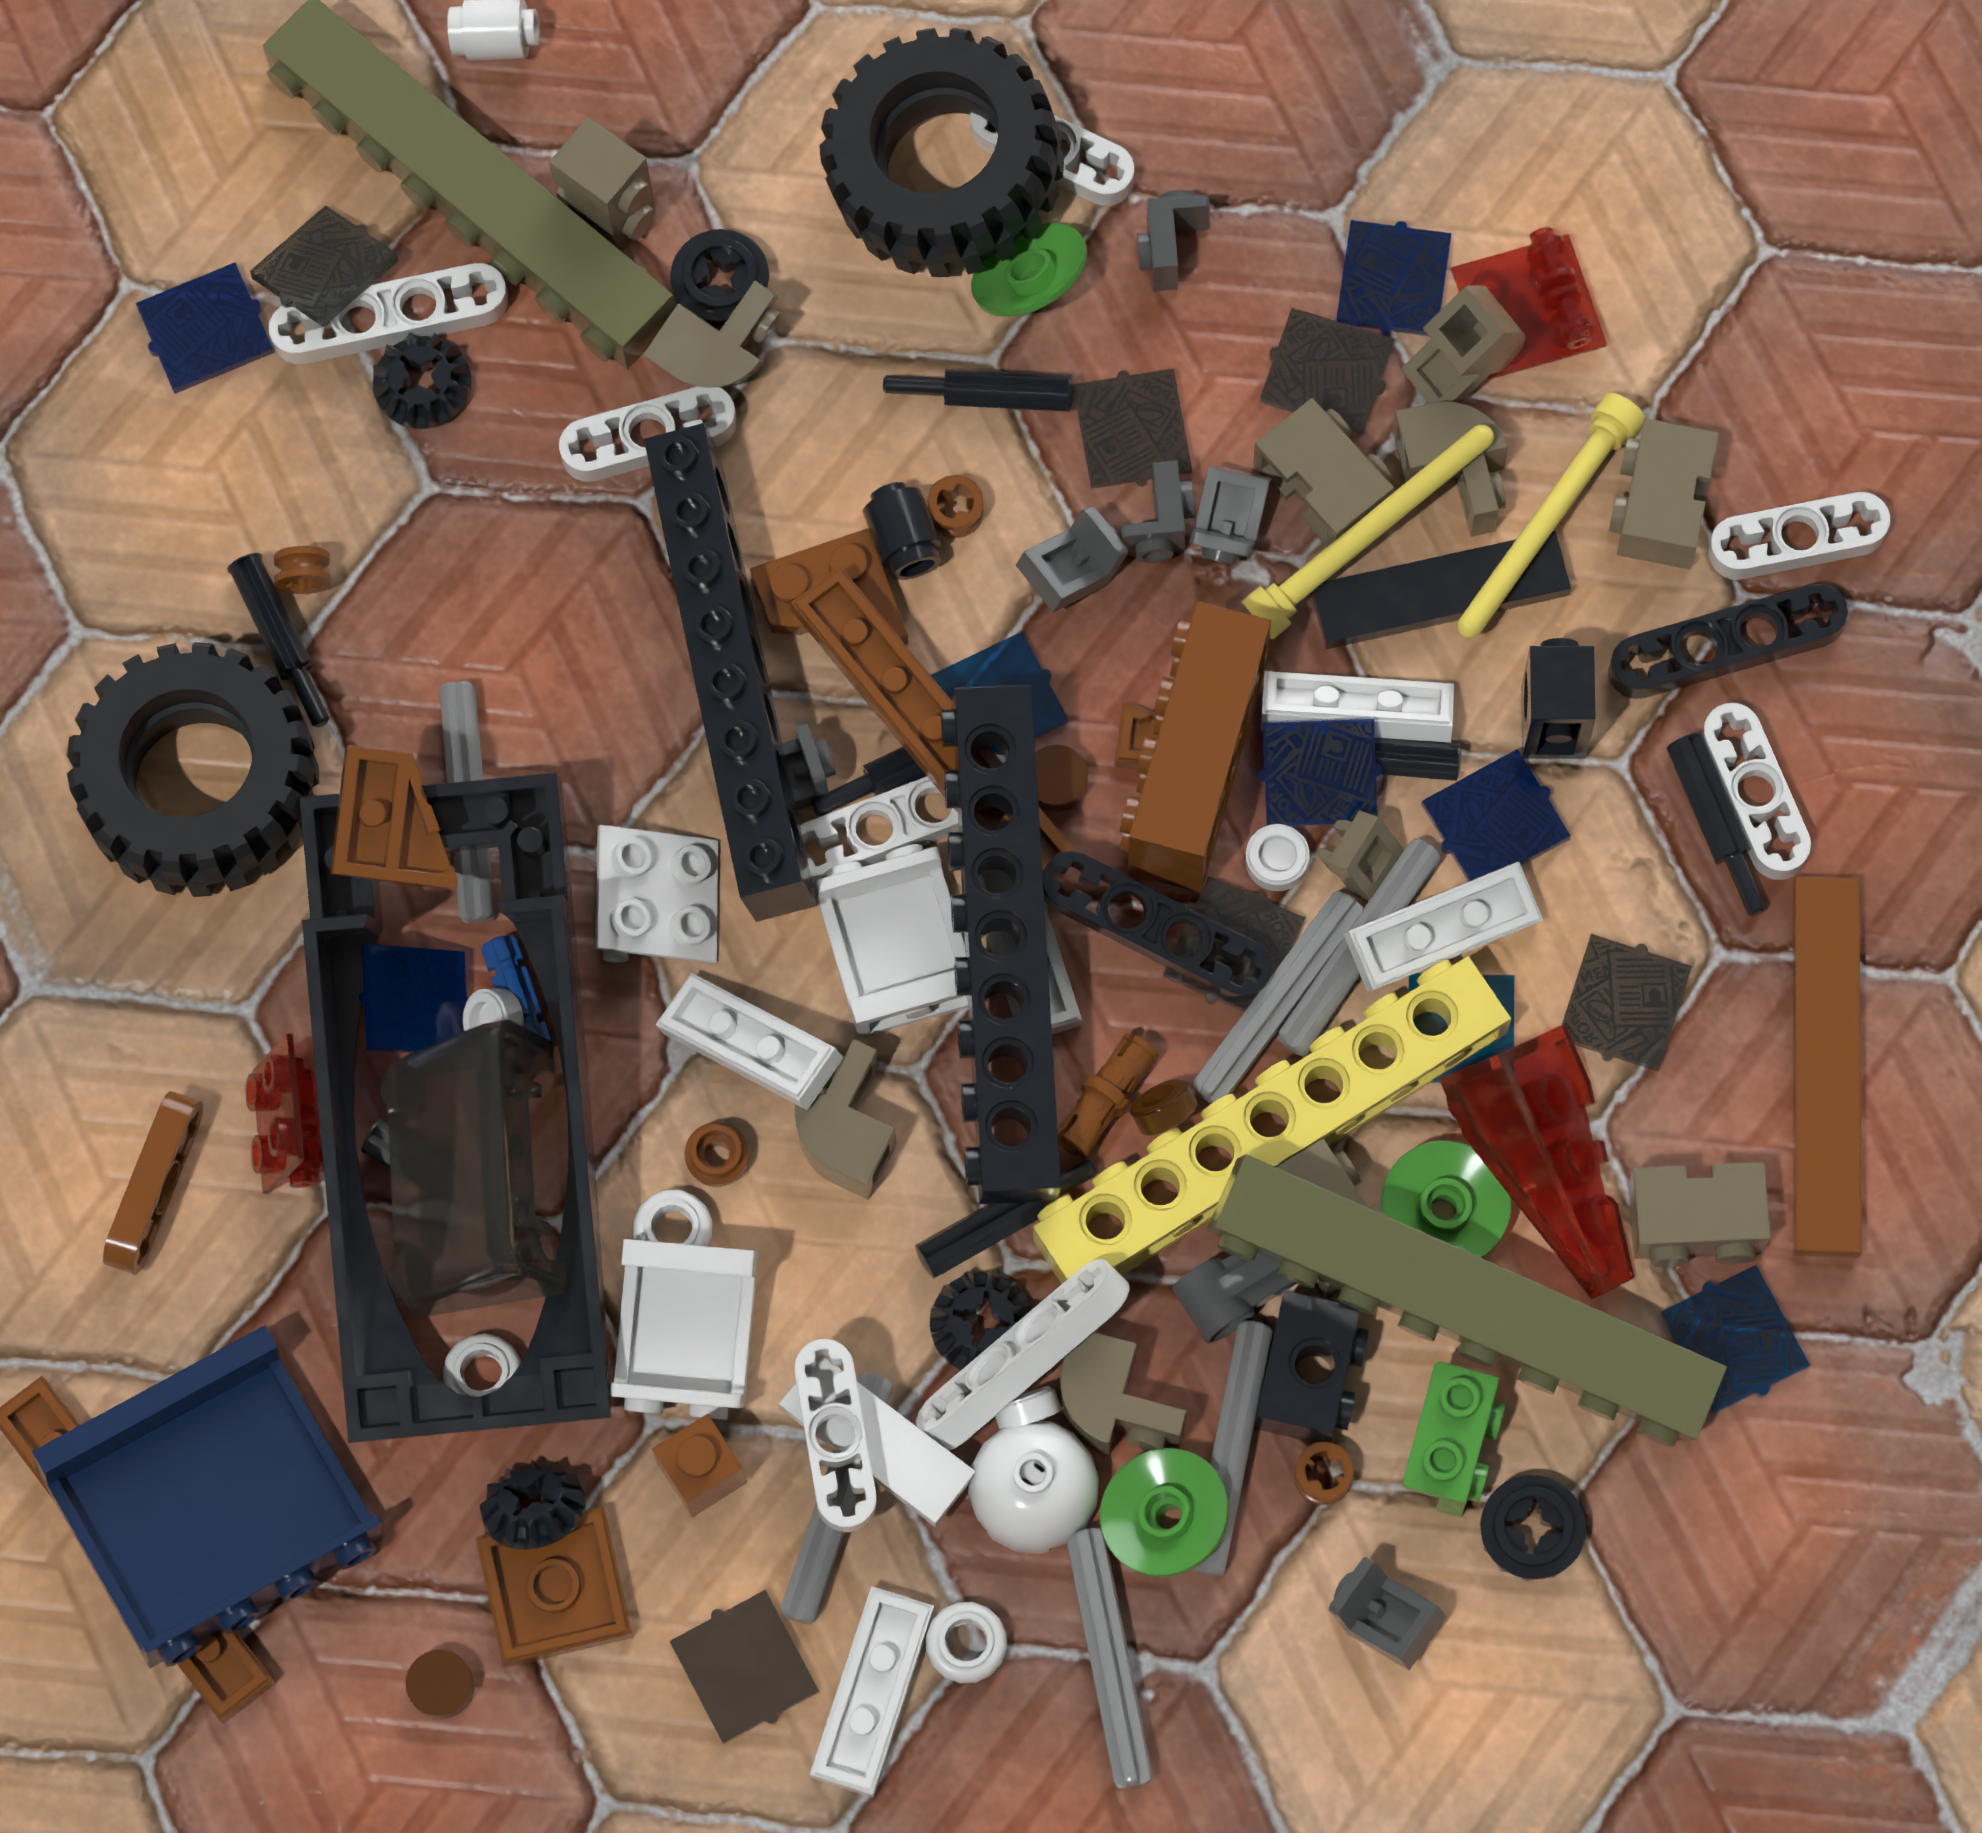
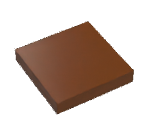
(556, 1594)

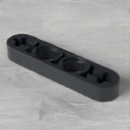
(1724, 632)
(1159, 916)

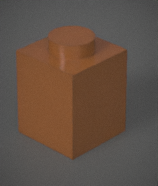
(699, 1465)

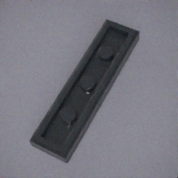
(1429, 592)

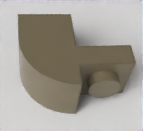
(1465, 346)
(711, 357)
(1429, 430)
(836, 1137)
(1097, 1403)

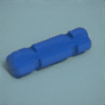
(503, 956)

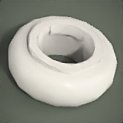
(674, 1202)
(470, 1349)
(957, 1615)

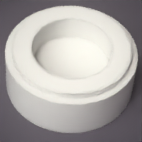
(1277, 857)
(491, 1006)
(1029, 1408)

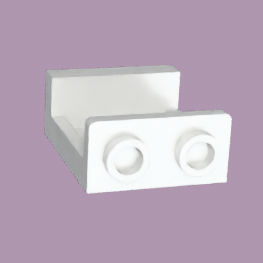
(892, 938)
(685, 1327)

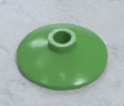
(1033, 275)
(1453, 1175)
(1145, 1492)

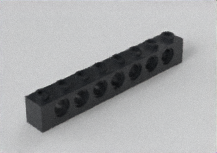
(730, 673)
(1002, 720)

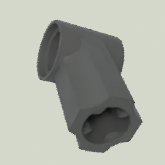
(1228, 1292)

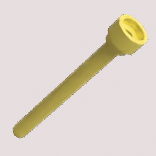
(1611, 425)
(1279, 602)

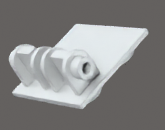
(656, 895)

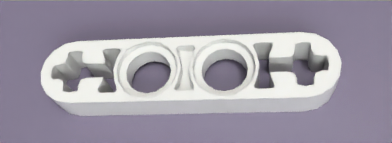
(390, 324)
(894, 805)
(1023, 1354)

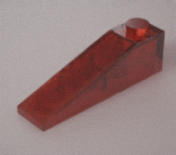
(1534, 1135)

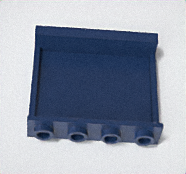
(207, 1499)

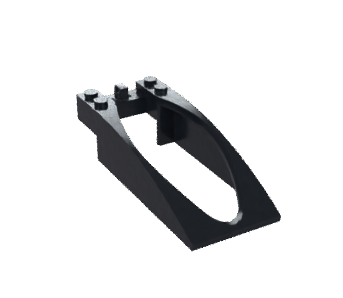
(383, 1372)

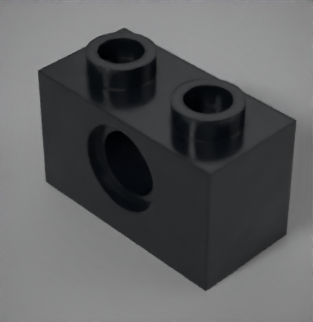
(1558, 700)
(1307, 1329)

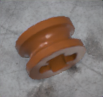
(963, 522)
(302, 570)
(1335, 1457)

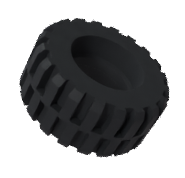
(913, 85)
(153, 702)

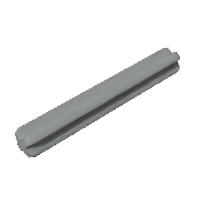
(465, 764)
(1340, 971)
(1277, 998)
(1237, 1425)
(821, 1541)
(1109, 1659)

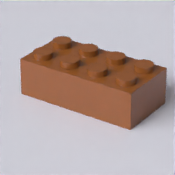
(1198, 745)

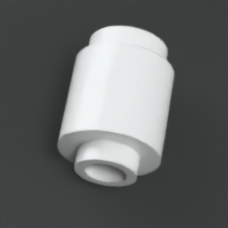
(492, 29)

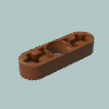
(152, 1182)

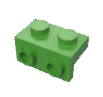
(1450, 1434)

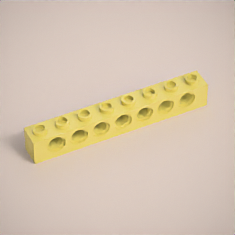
(1452, 991)

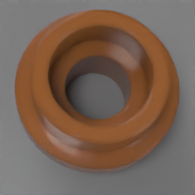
(714, 1135)

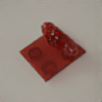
(1544, 297)
(282, 1098)

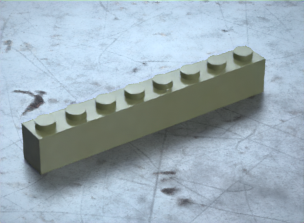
(468, 182)
(1466, 1300)

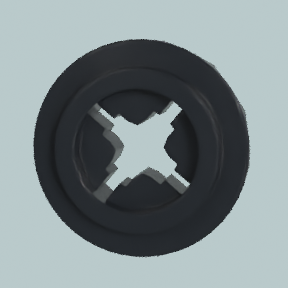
(727, 251)
(419, 406)
(964, 1295)
(1557, 1510)
(538, 1523)

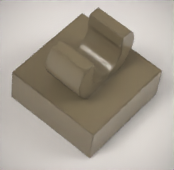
(1363, 854)

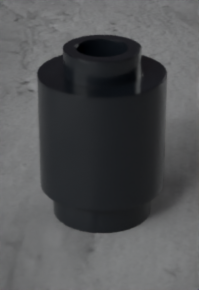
(902, 530)

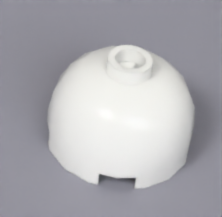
(1060, 1492)

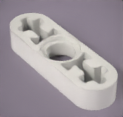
(1098, 155)
(625, 418)
(1846, 541)
(1788, 827)
(810, 1390)

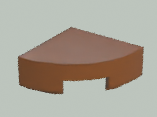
(1133, 728)

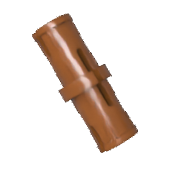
(1106, 1095)

